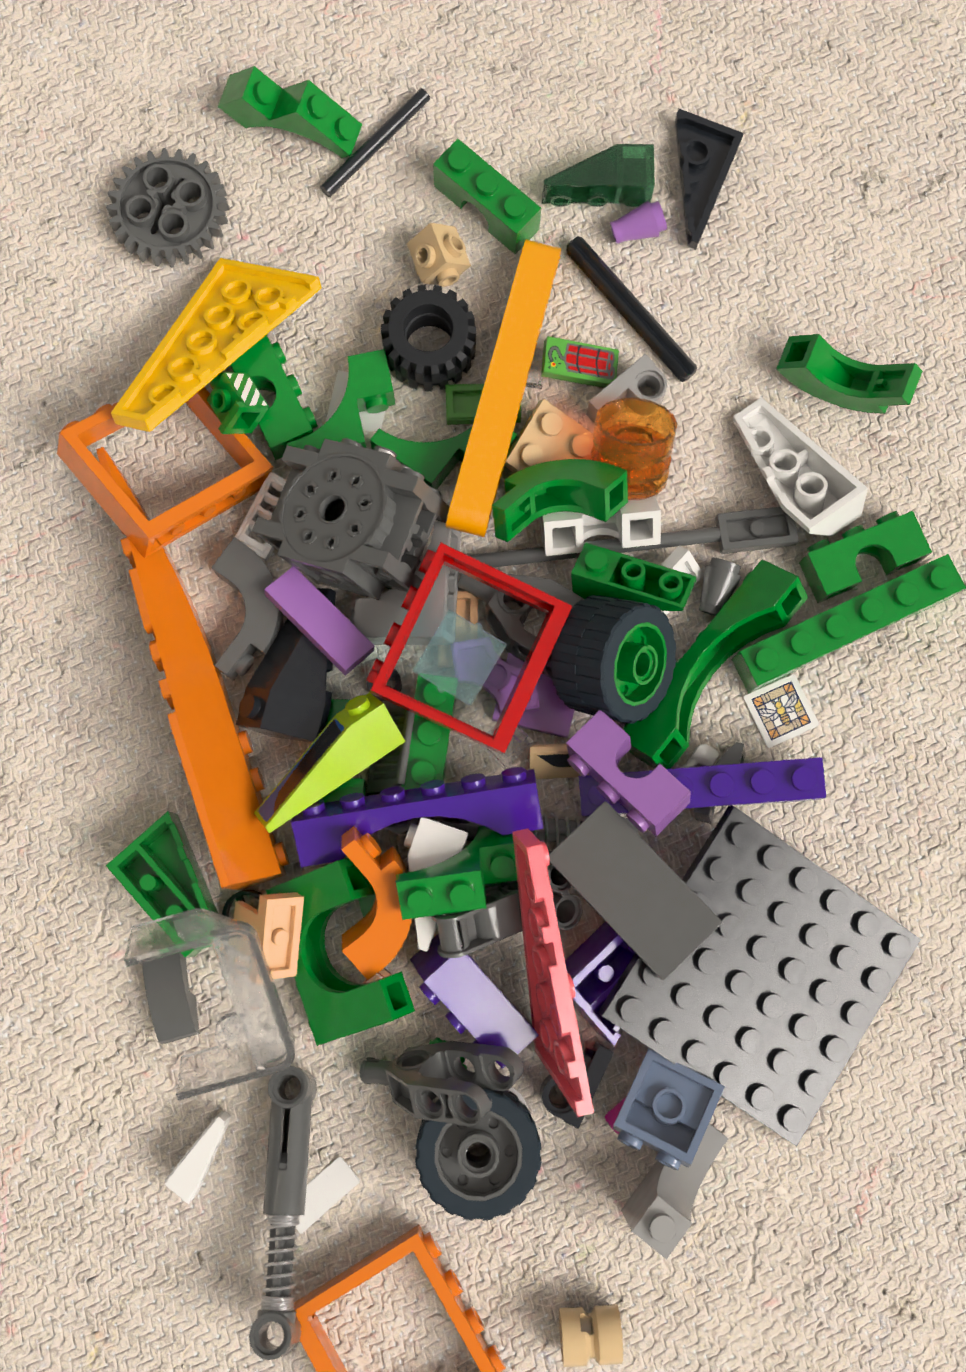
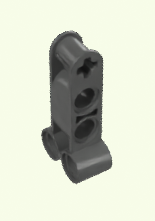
(501, 917)

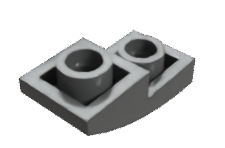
(169, 998)

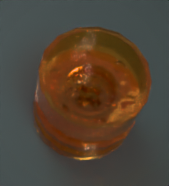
(637, 438)

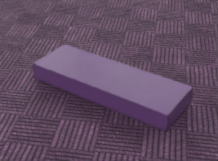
(319, 620)

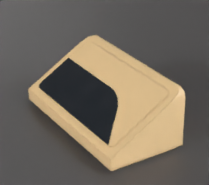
(551, 761)

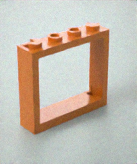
(182, 518)
(445, 1283)

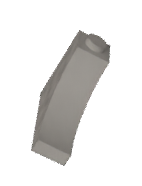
(376, 617)
(664, 1199)

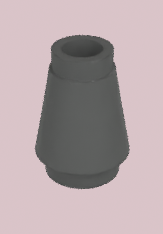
(718, 585)

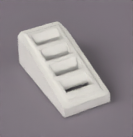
(257, 509)
(192, 1169)

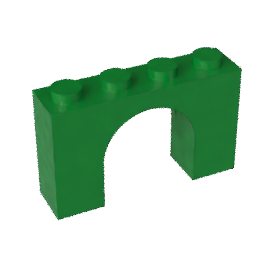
(330, 1001)

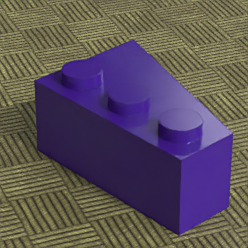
(595, 971)

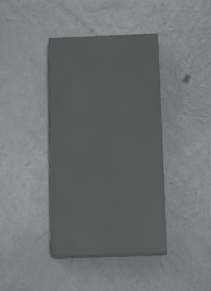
(634, 890)

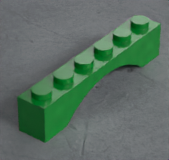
(758, 606)
(847, 623)

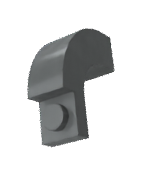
(263, 620)

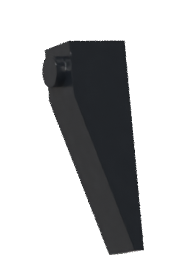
(289, 687)

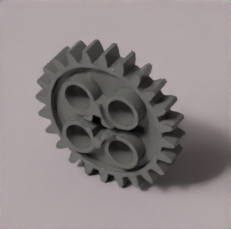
(168, 207)

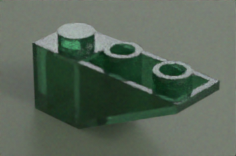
(611, 177)

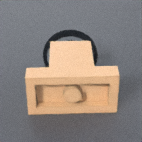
(277, 926)

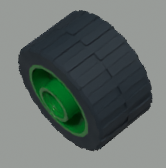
(614, 658)

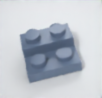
(667, 1110)

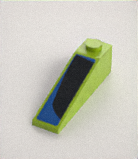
(341, 751)

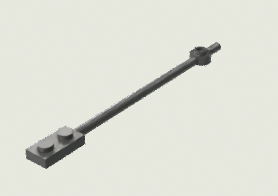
(734, 531)

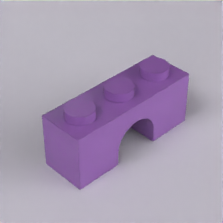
(650, 800)

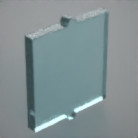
(459, 657)

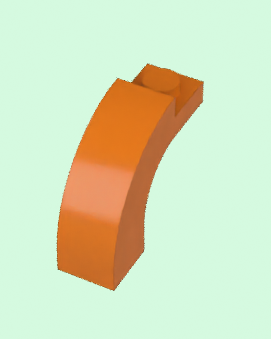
(382, 932)

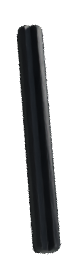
(631, 309)

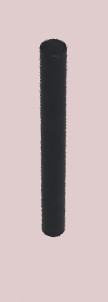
(375, 142)

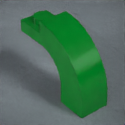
(847, 383)
(556, 487)

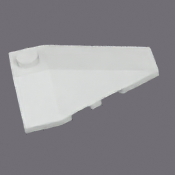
(799, 472)

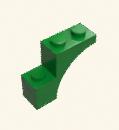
(299, 108)
(367, 390)
(430, 459)
(460, 880)

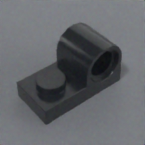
(596, 1064)

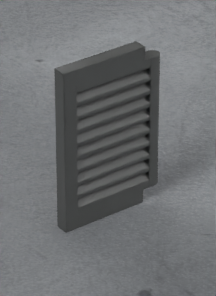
(392, 767)

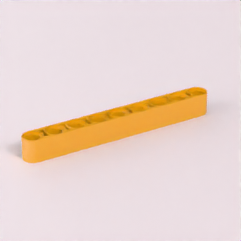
(503, 390)

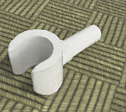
(702, 755)

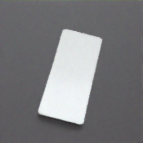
(326, 1191)

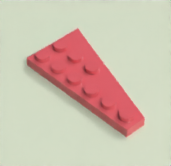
(547, 976)

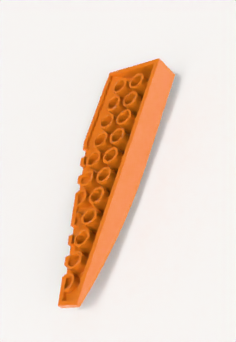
(203, 720)

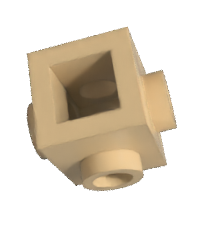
(439, 254)

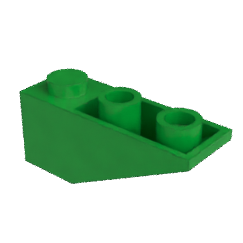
(629, 578)

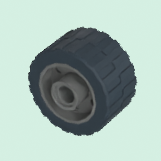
(486, 1183)

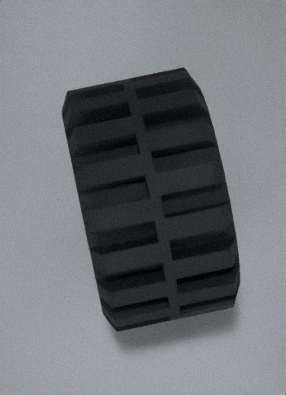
(423, 310)

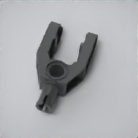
(509, 623)
(436, 1070)

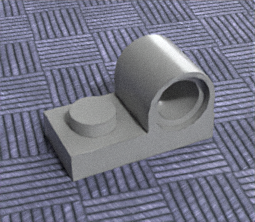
(626, 385)

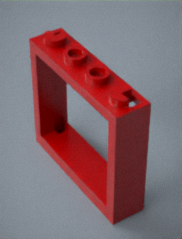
(556, 616)

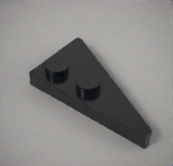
(704, 161)

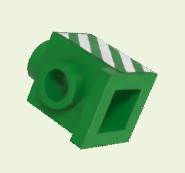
(236, 403)

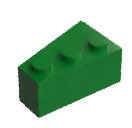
(163, 872)

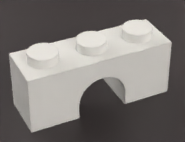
(634, 526)

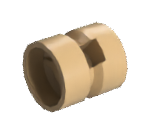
(590, 1335)

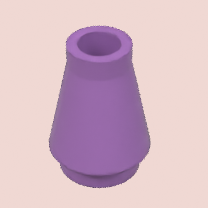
(640, 223)

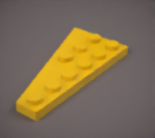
(217, 326)

